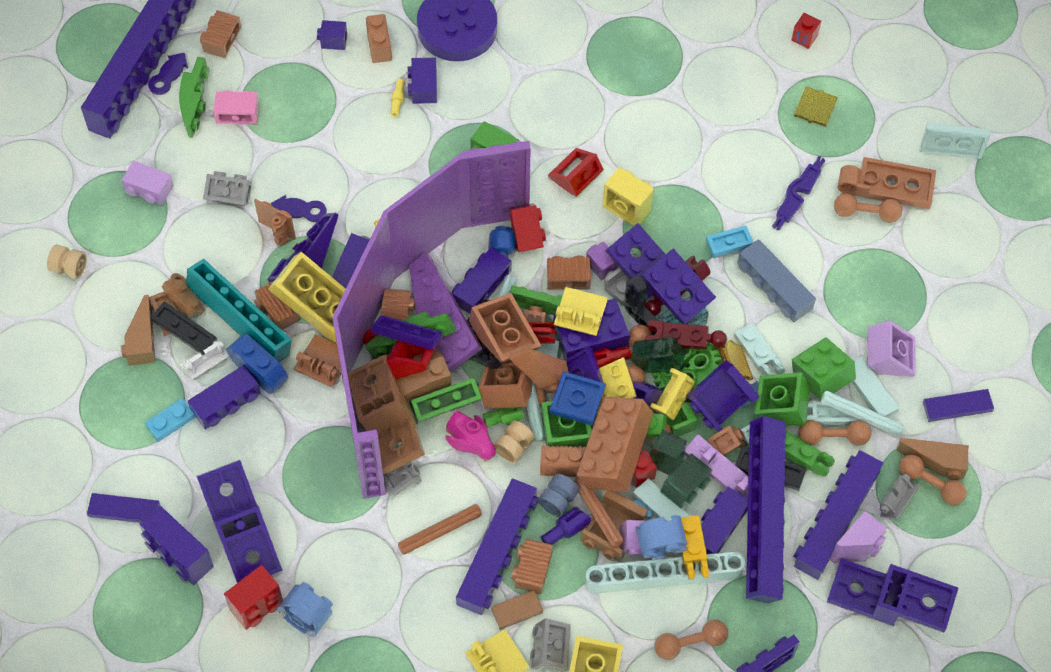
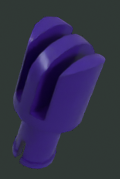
(567, 526)

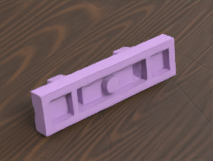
(722, 469)

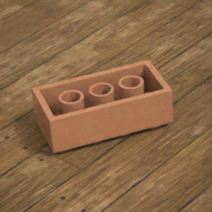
(615, 444)

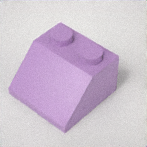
(891, 350)
(860, 541)

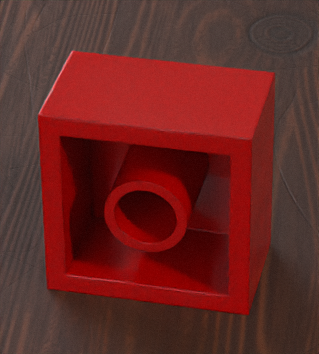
(254, 597)

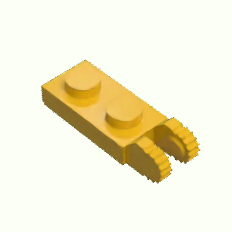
(695, 547)

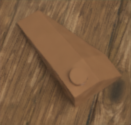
(432, 379)

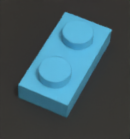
(729, 241)
(170, 420)

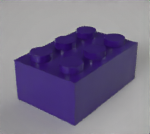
(610, 335)
(176, 546)

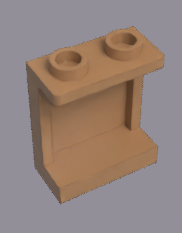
(619, 510)

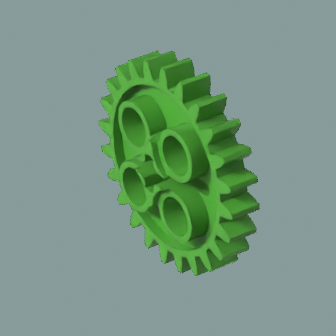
(691, 366)

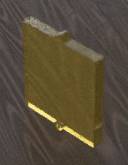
(815, 106)
(735, 355)

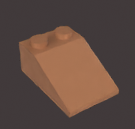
(503, 327)
(505, 387)

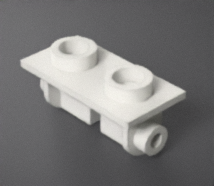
(199, 364)

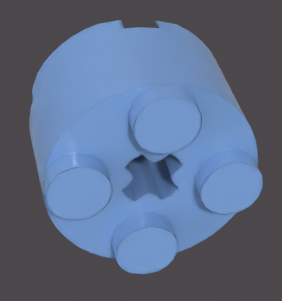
(661, 537)
(306, 609)

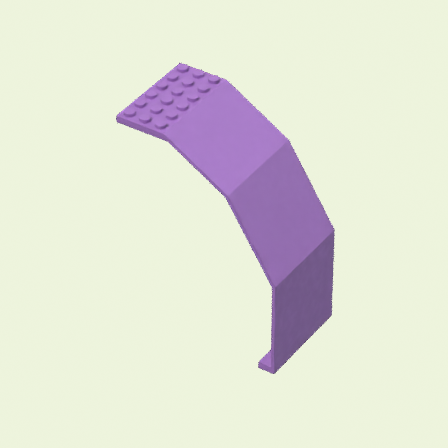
(462, 194)

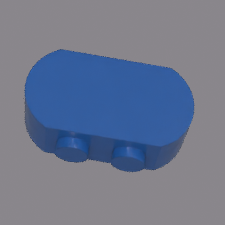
(259, 363)

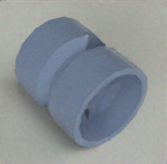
(560, 492)

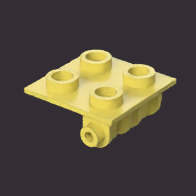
(580, 311)
(617, 380)
(497, 655)

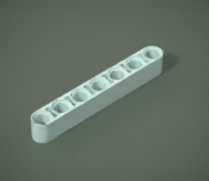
(655, 579)

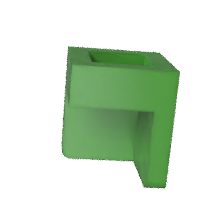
(684, 421)

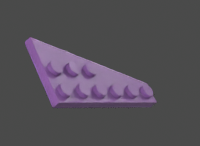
(434, 296)

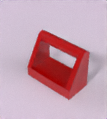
(581, 175)
(401, 358)

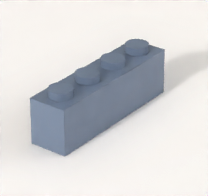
(776, 281)

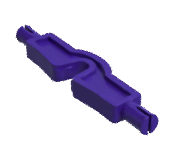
(794, 201)

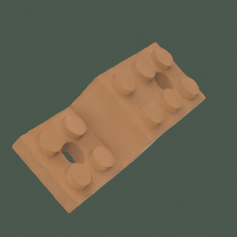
(385, 409)

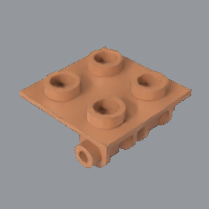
(277, 220)
(320, 361)

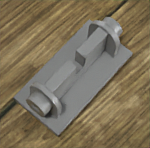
(895, 503)

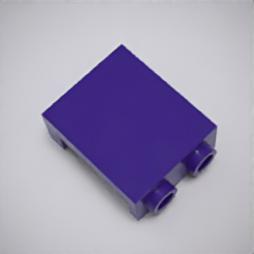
(720, 395)

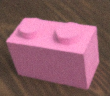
(236, 107)

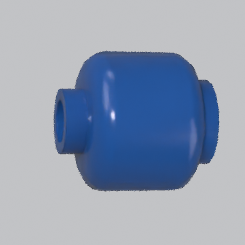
(502, 240)

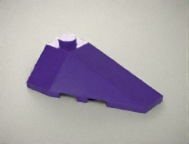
(315, 246)

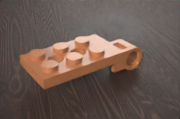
(872, 184)

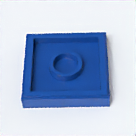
(577, 398)

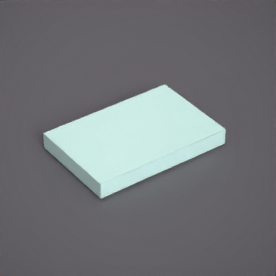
(954, 140)

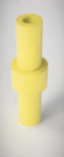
(397, 97)

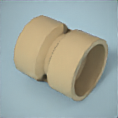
(63, 260)
(516, 439)

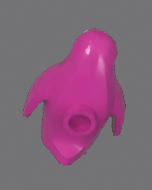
(469, 435)

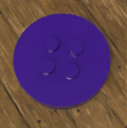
(457, 28)

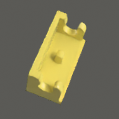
(674, 394)

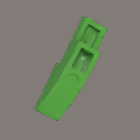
(191, 95)
(383, 345)

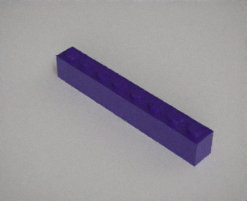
(765, 510)

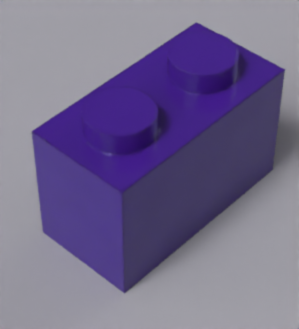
(424, 80)

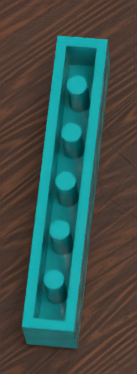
(237, 309)

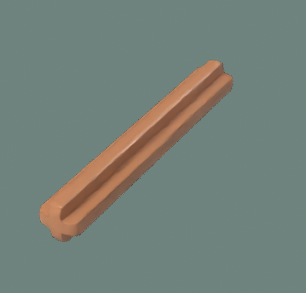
(600, 514)
(439, 529)

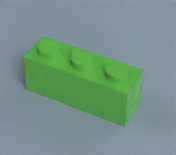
(445, 400)

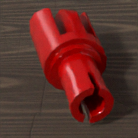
(544, 331)
(606, 356)

